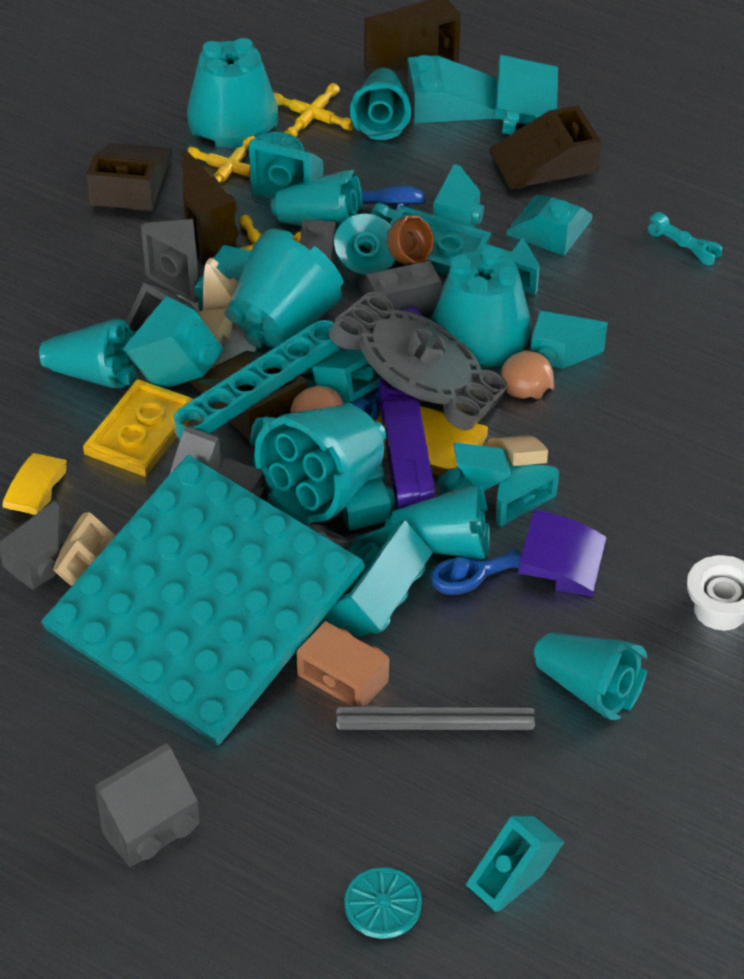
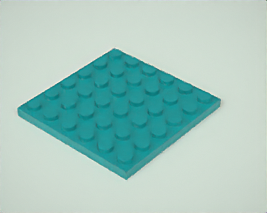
(203, 598)

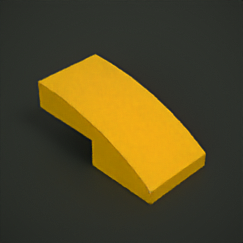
(33, 484)

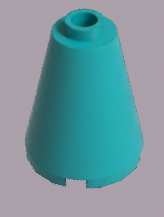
(381, 106)
(324, 199)
(450, 522)
(595, 670)

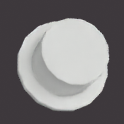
(718, 591)

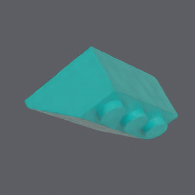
(392, 561)

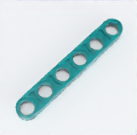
(254, 375)

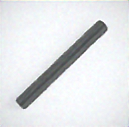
(435, 718)

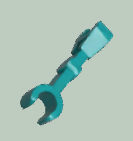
(703, 249)

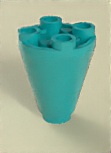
(92, 354)

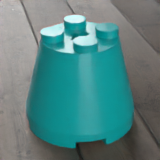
(231, 94)
(282, 289)
(485, 306)
(319, 459)

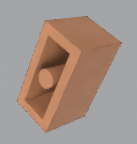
(343, 665)

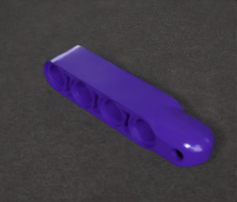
(405, 446)

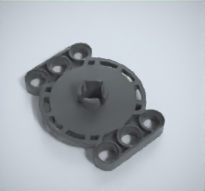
(419, 358)

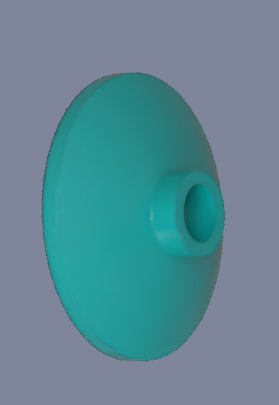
(363, 231)

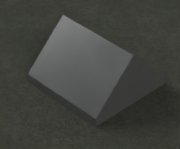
(171, 255)

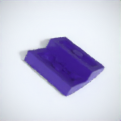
(562, 552)

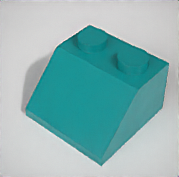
(173, 345)

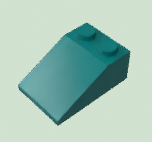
(448, 91)

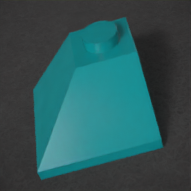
(280, 167)
(550, 224)

